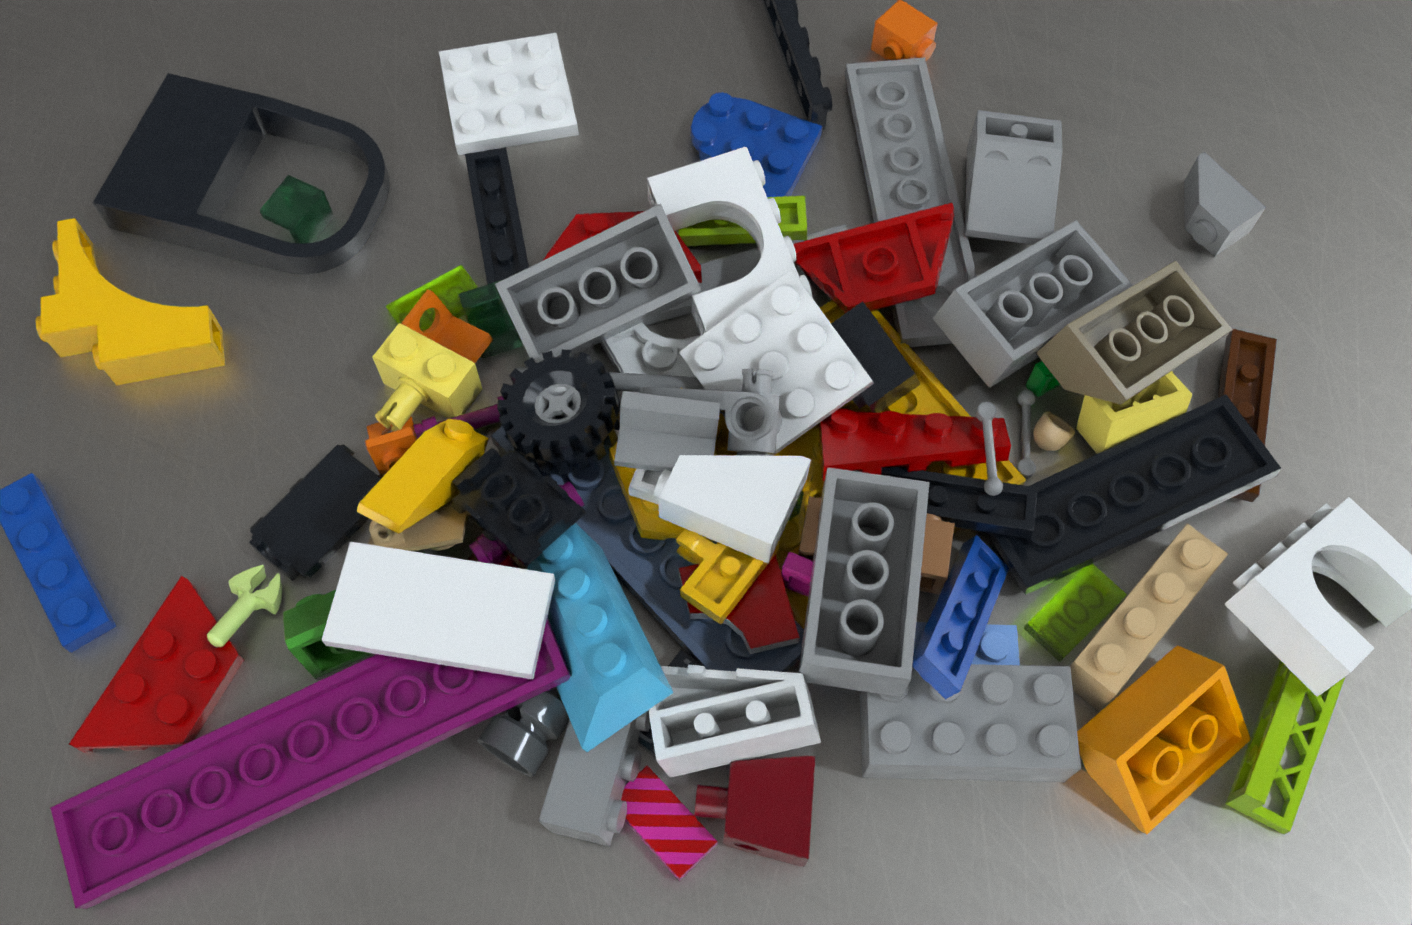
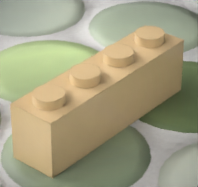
(1144, 616)

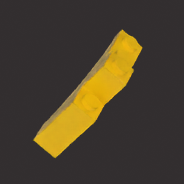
(124, 333)

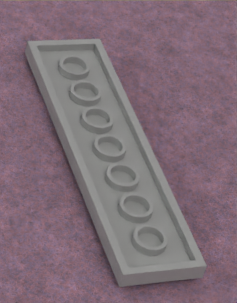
(908, 173)

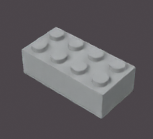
(599, 286)
(1026, 300)
(865, 583)
(997, 728)

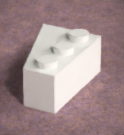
(729, 717)

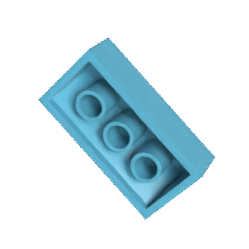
(601, 641)

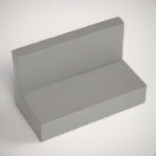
(663, 428)

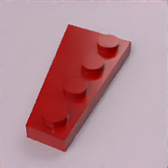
(892, 439)

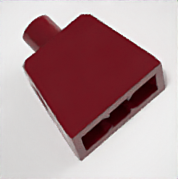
(764, 807)

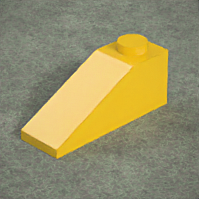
(424, 475)

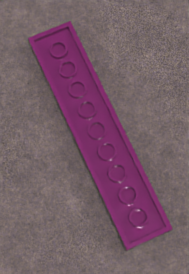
(276, 764)

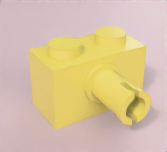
(423, 375)
(1109, 423)

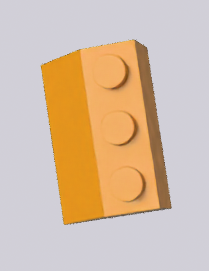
(1164, 736)

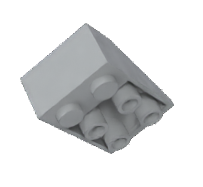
(1012, 177)

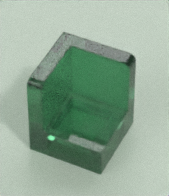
(298, 209)
(487, 312)

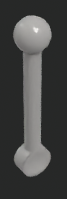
(985, 413)
(1026, 466)

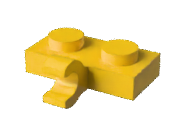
(720, 577)

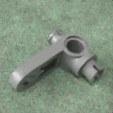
(735, 404)

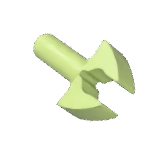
(247, 602)

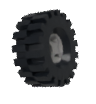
(567, 389)

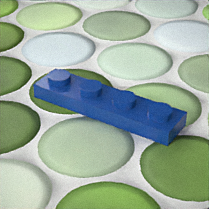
(53, 564)
(959, 618)

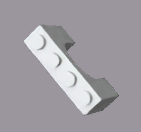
(733, 191)
(1291, 613)

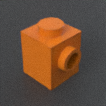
(904, 33)

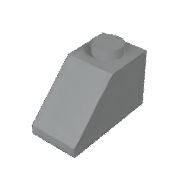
(1217, 206)

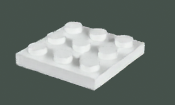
(508, 93)
(795, 340)

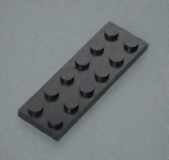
(1137, 492)

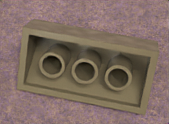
(1134, 337)

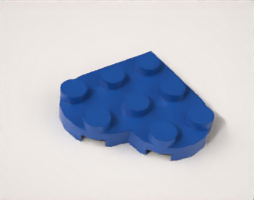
(771, 136)

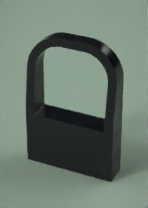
(194, 154)

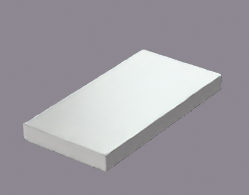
(440, 610)

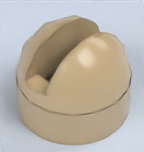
(1052, 432)

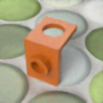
(448, 329)
(389, 447)

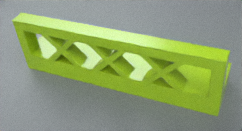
(1267, 745)

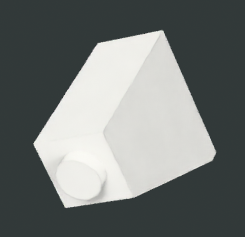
(733, 498)

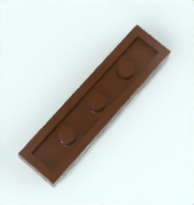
(1248, 383)

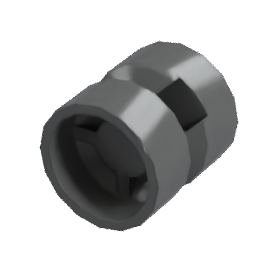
(523, 731)

